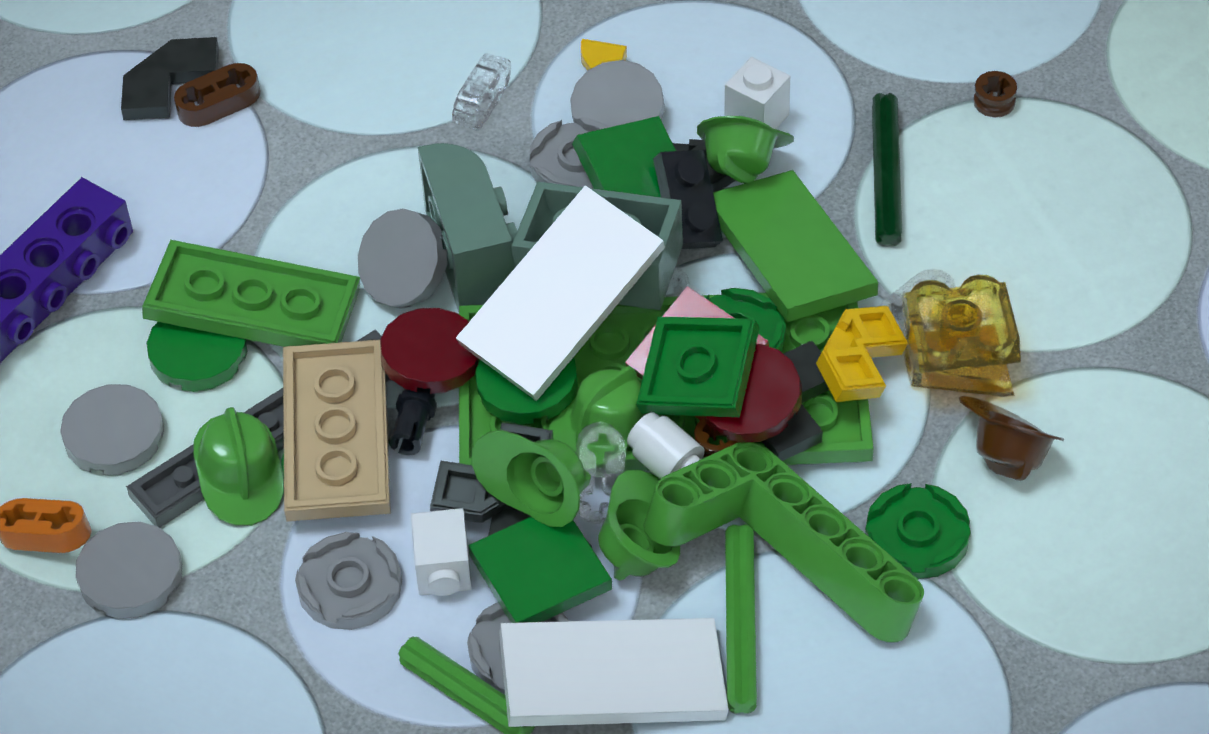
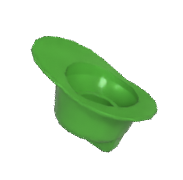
(740, 145)
(601, 397)
(238, 468)
(531, 476)
(623, 533)

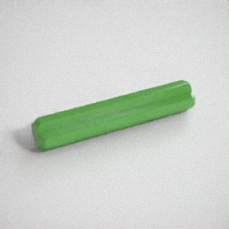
(458, 684)

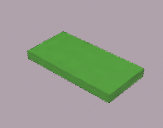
(792, 246)
(250, 296)

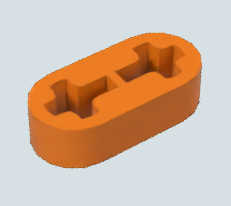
(43, 525)

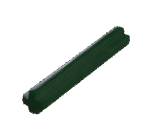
(886, 169)

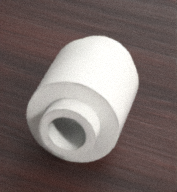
(663, 445)

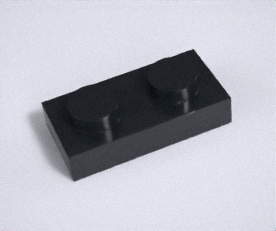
(687, 178)

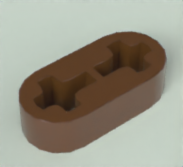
(217, 94)

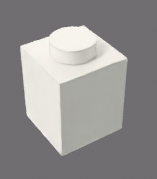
(758, 93)
(441, 552)

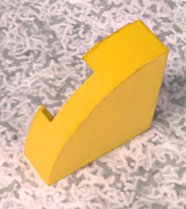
(597, 52)

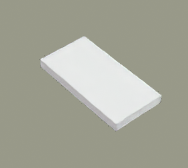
(560, 292)
(612, 672)

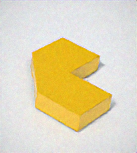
(849, 352)

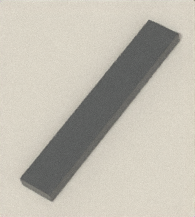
(175, 483)

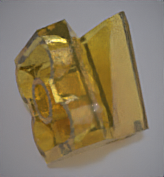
(961, 336)

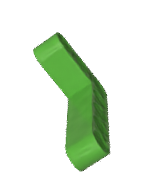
(797, 523)

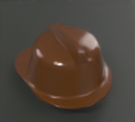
(1008, 441)

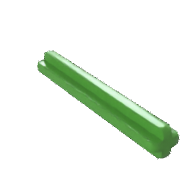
(740, 619)

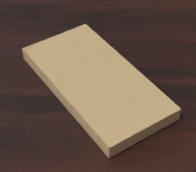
(335, 431)

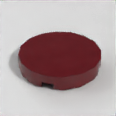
(424, 351)
(769, 399)

